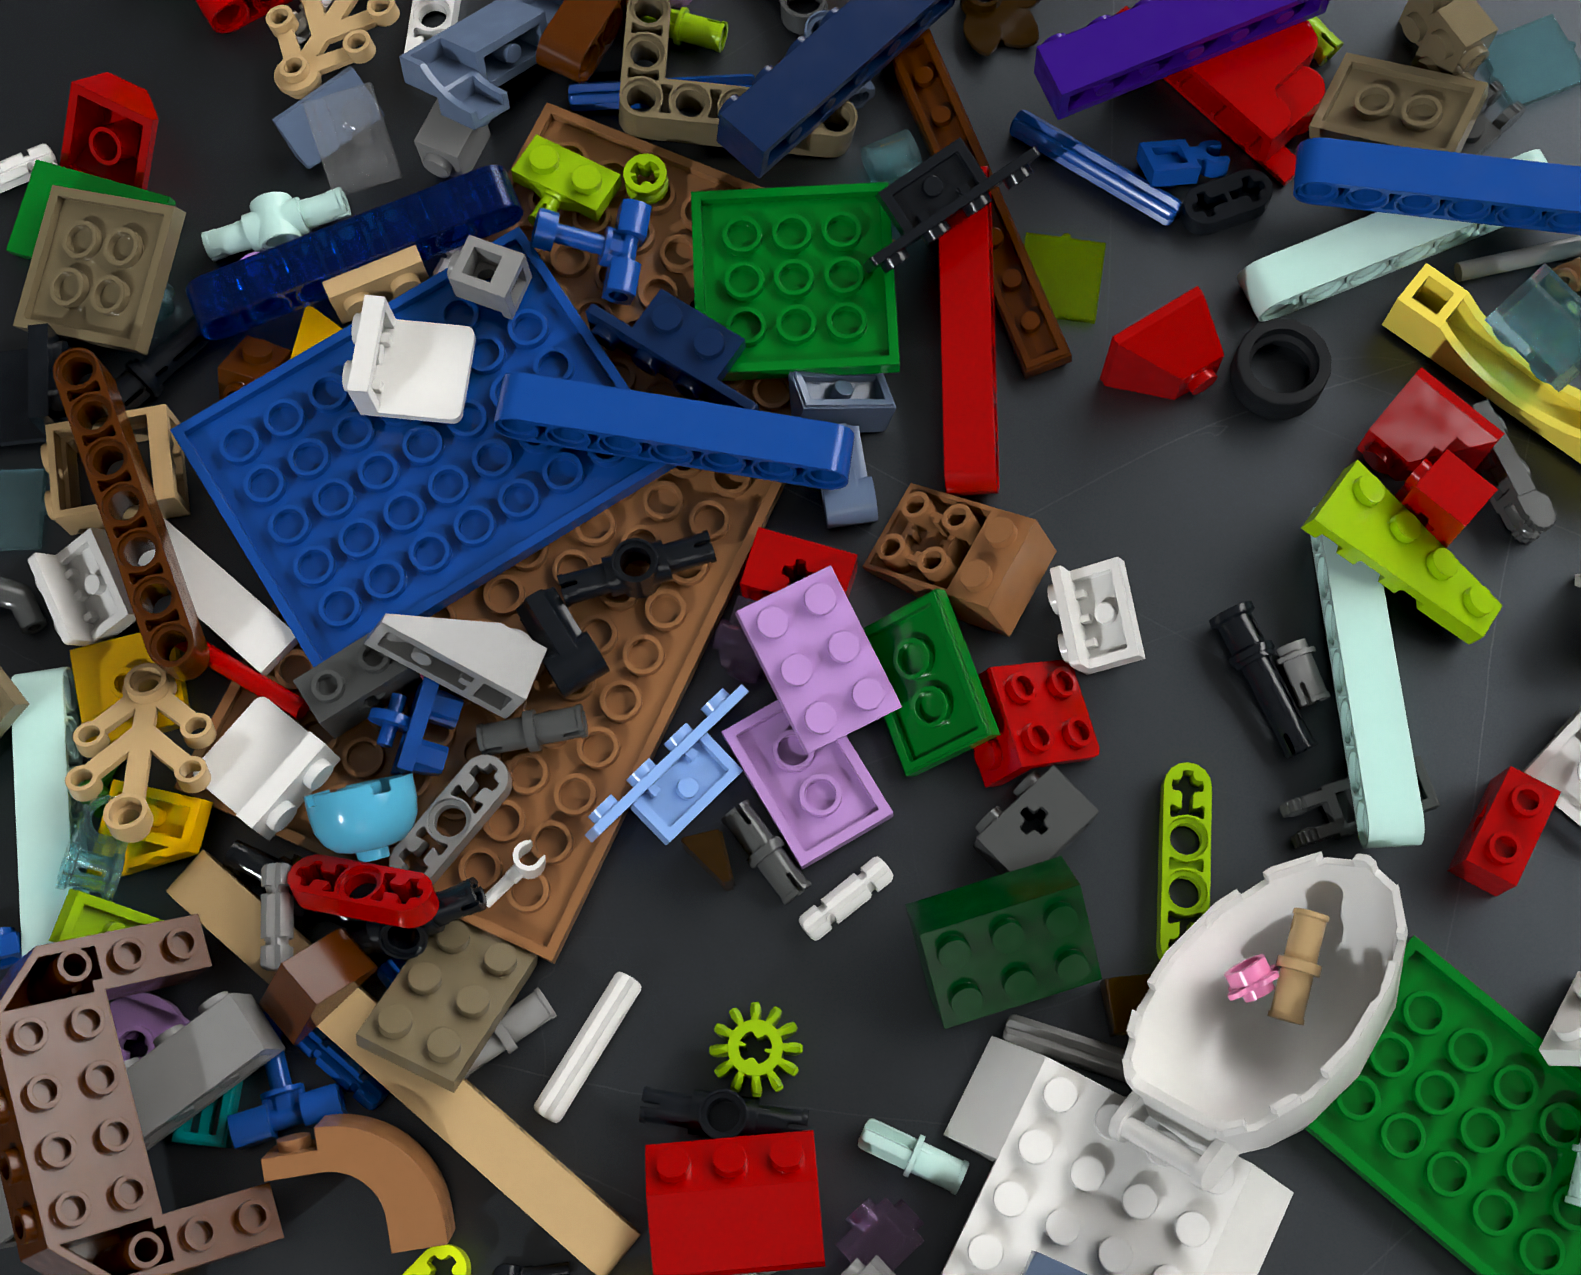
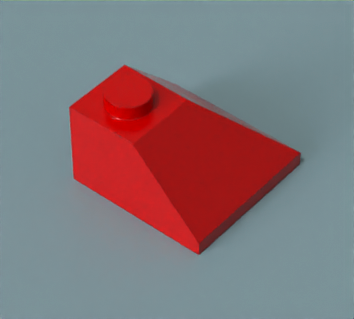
(110, 130)
(1167, 351)
(1424, 424)

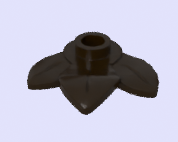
(999, 22)

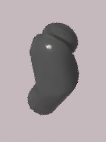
(23, 604)

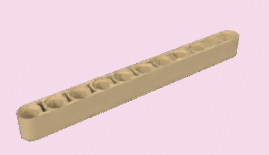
(462, 1119)

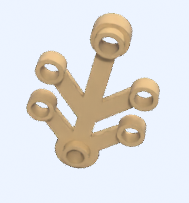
(303, 69)
(145, 693)

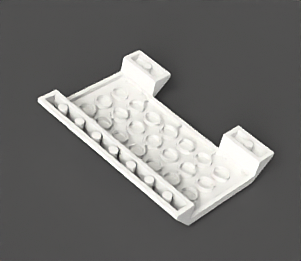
(1086, 1196)

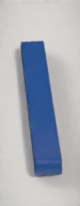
(1439, 184)
(674, 431)

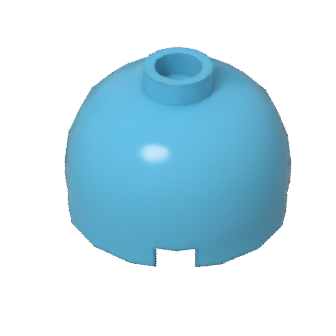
(364, 816)

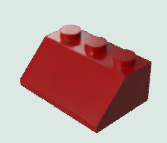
(734, 1205)

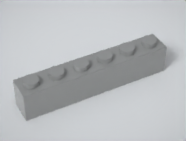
(190, 1070)

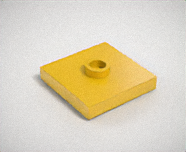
(100, 678)

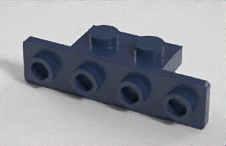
(677, 344)

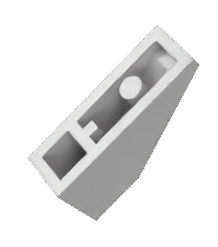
(469, 657)

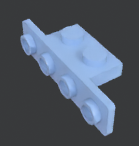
(682, 783)

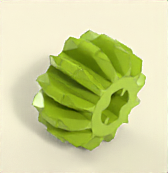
(762, 1031)

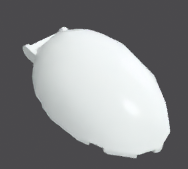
(1226, 1069)

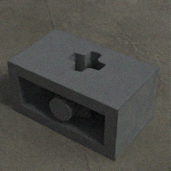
(351, 684)
(1053, 801)

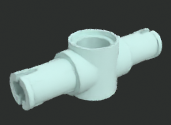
(274, 221)

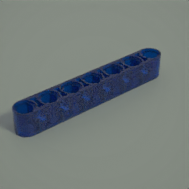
(293, 272)

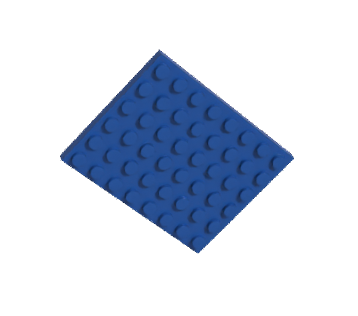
(396, 512)

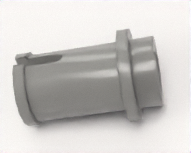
(1302, 672)

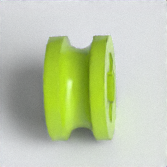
(646, 165)

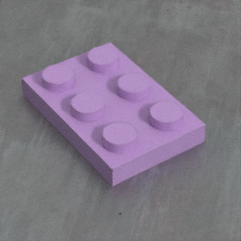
(818, 660)
(812, 798)

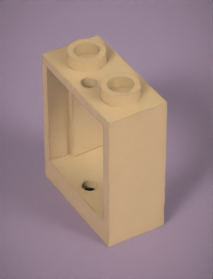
(167, 467)

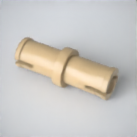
(1298, 966)

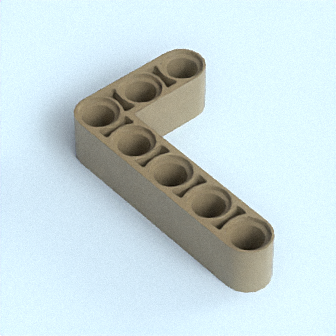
(670, 96)

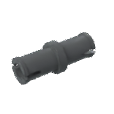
(532, 730)
(766, 852)

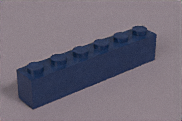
(819, 77)

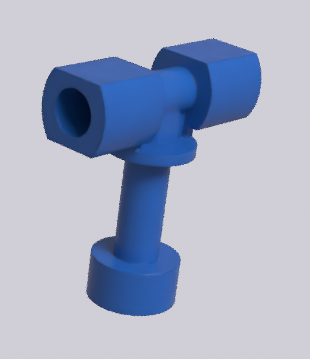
(615, 248)
(283, 1105)

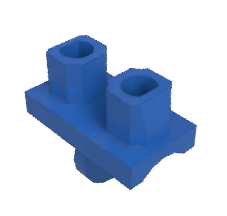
(428, 706)

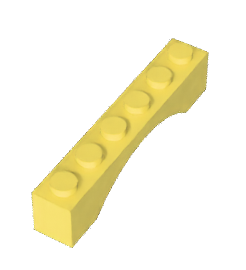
(1452, 331)

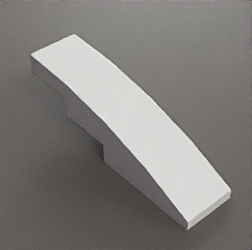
(229, 607)

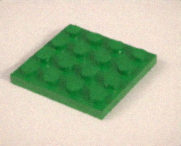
(793, 278)

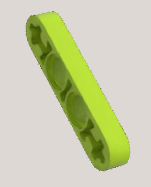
(1174, 865)

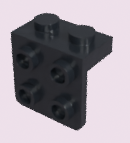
(29, 389)

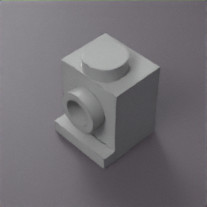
(486, 260)

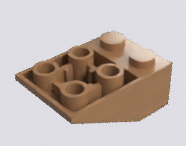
(971, 550)

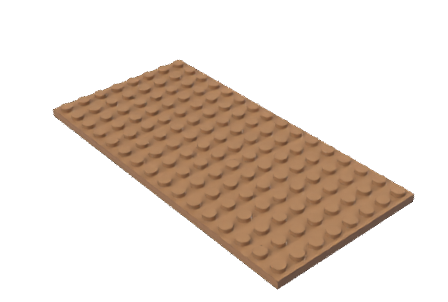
(645, 641)

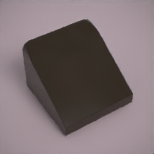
(711, 854)
(1120, 997)

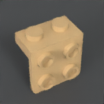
(383, 277)

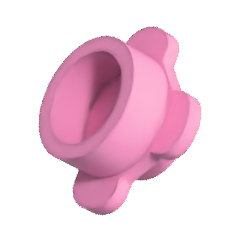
(1251, 979)

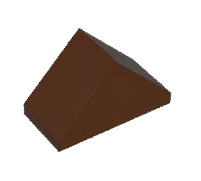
(315, 983)

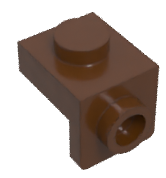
(249, 362)

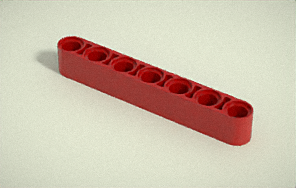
(969, 355)

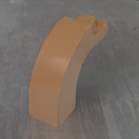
(386, 1161)

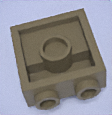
(1449, 35)

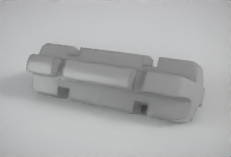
(276, 916)

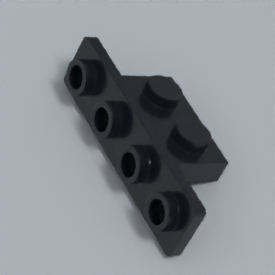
(936, 192)

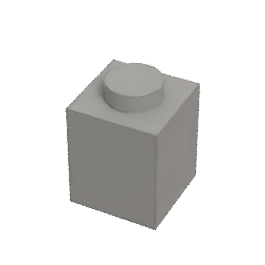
(449, 146)

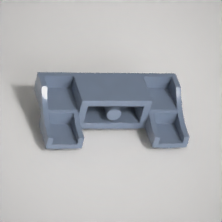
(478, 56)

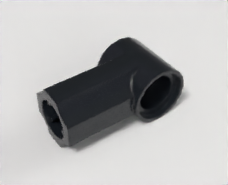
(571, 655)

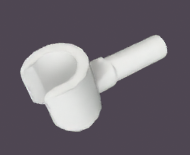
(516, 872)

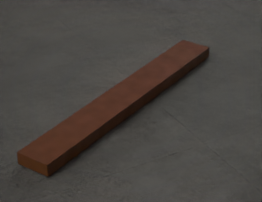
(1017, 289)

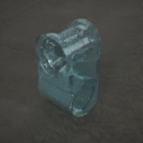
(93, 852)

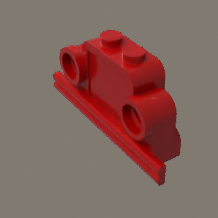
(1259, 94)

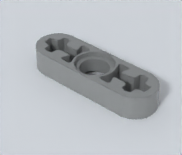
(448, 799)

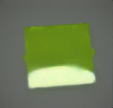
(1068, 273)

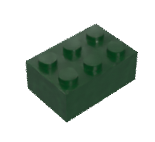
(1004, 941)

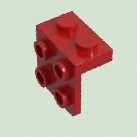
(1038, 719)

